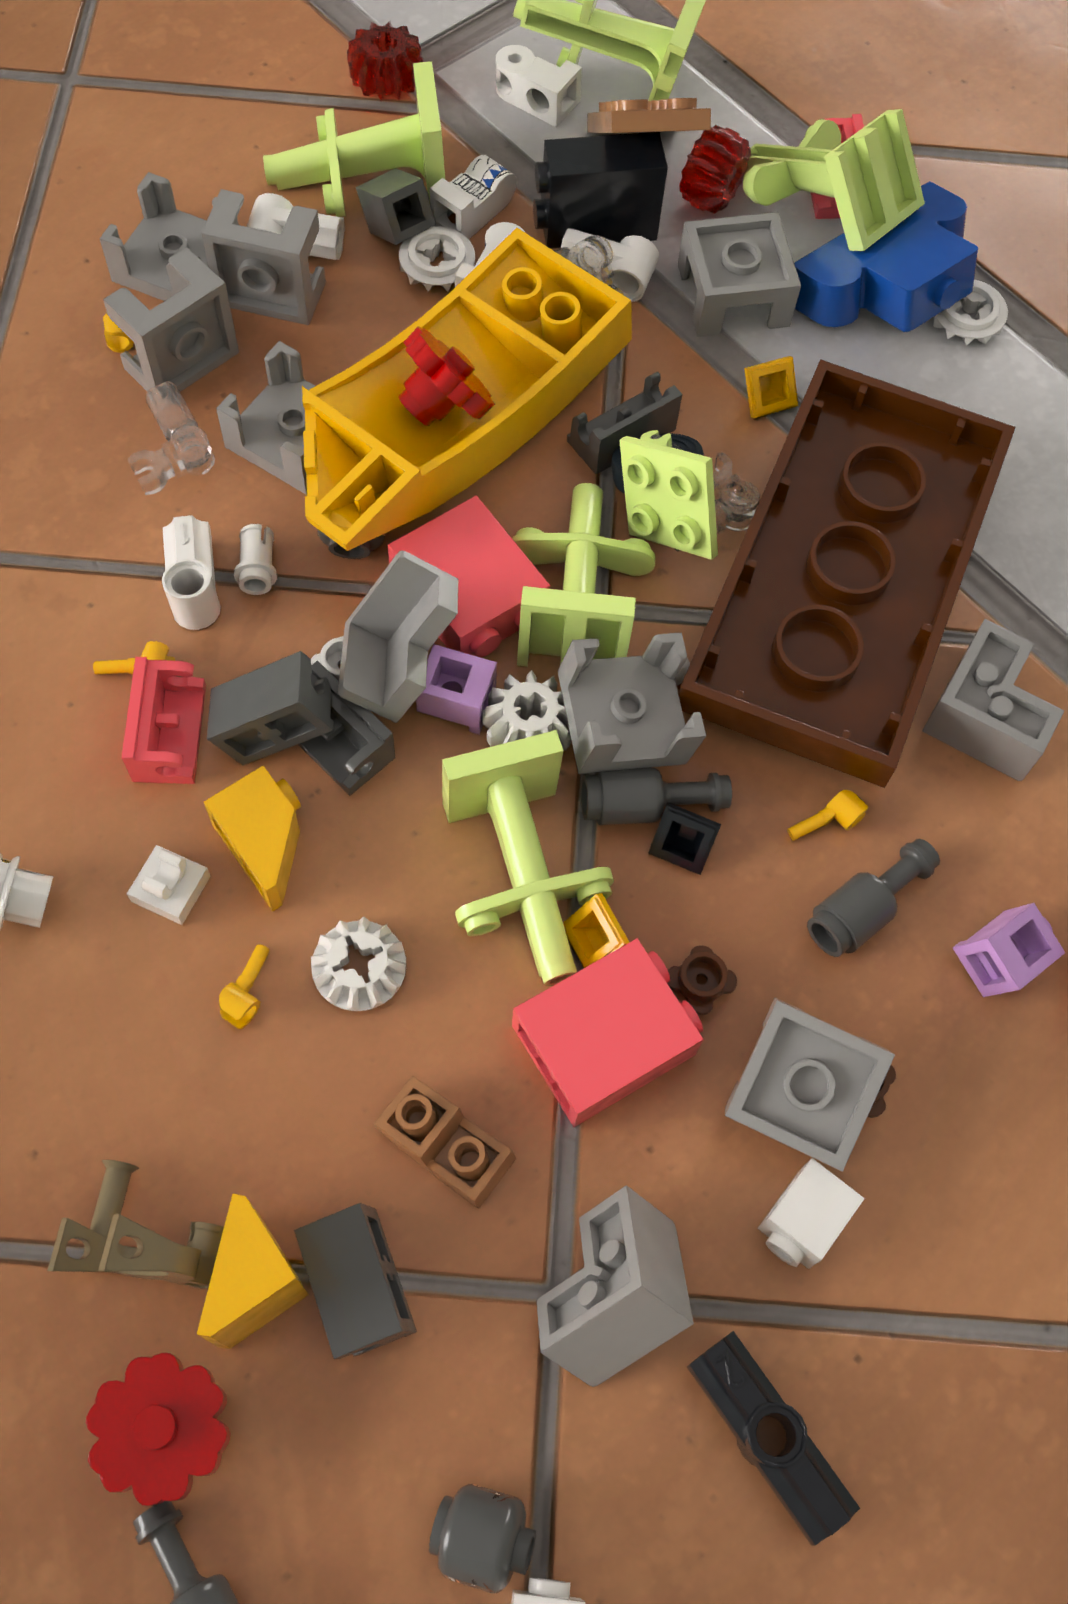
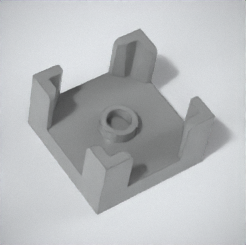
(161, 234)
(739, 265)
(262, 268)
(182, 334)
(274, 423)
(628, 707)
(809, 1084)

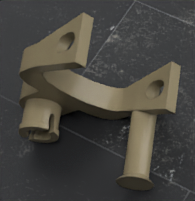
(155, 1255)

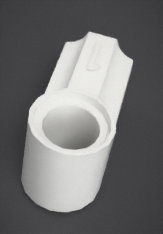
(272, 211)
(631, 263)
(190, 572)

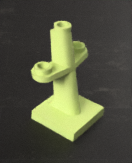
(632, 40)
(399, 143)
(867, 175)
(576, 612)
(502, 783)

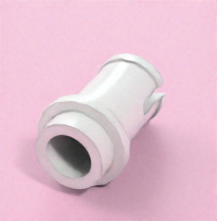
(255, 571)

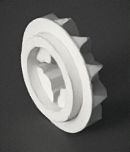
(424, 247)
(989, 320)
(346, 987)

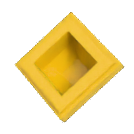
(771, 386)
(594, 931)

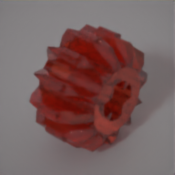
(383, 60)
(715, 169)

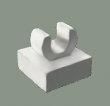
(169, 884)

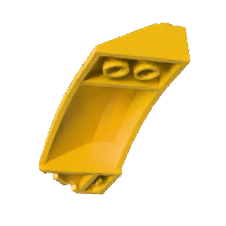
(535, 340)

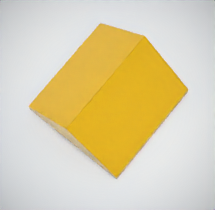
(248, 1281)

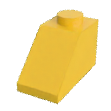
(259, 829)

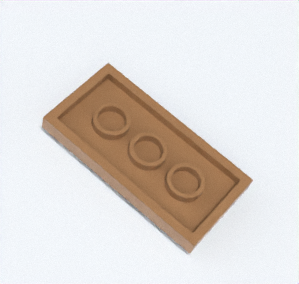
(649, 116)

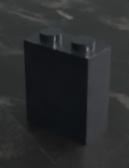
(601, 186)

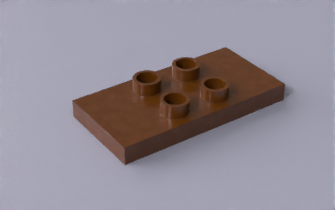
(848, 573)

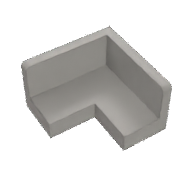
(391, 635)
(989, 714)
(625, 1295)

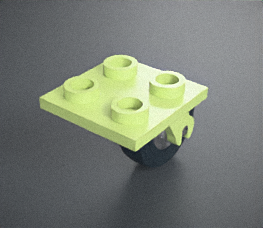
(668, 491)

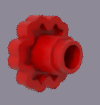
(441, 381)
(157, 1429)

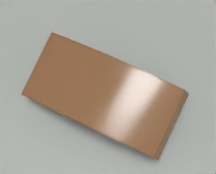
(445, 1141)

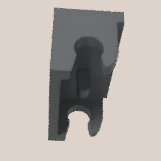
(645, 412)
(269, 710)
(356, 746)
(354, 1281)

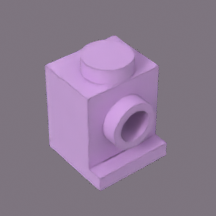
(457, 687)
(1009, 950)

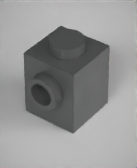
(396, 206)

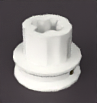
(22, 893)

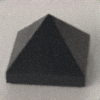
(684, 838)

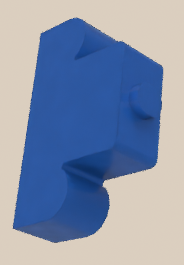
(900, 277)

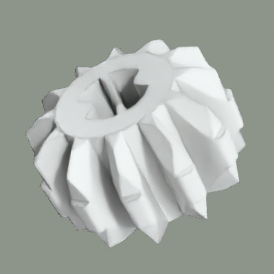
(525, 711)

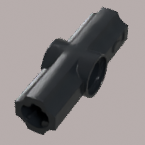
(800, 1472)

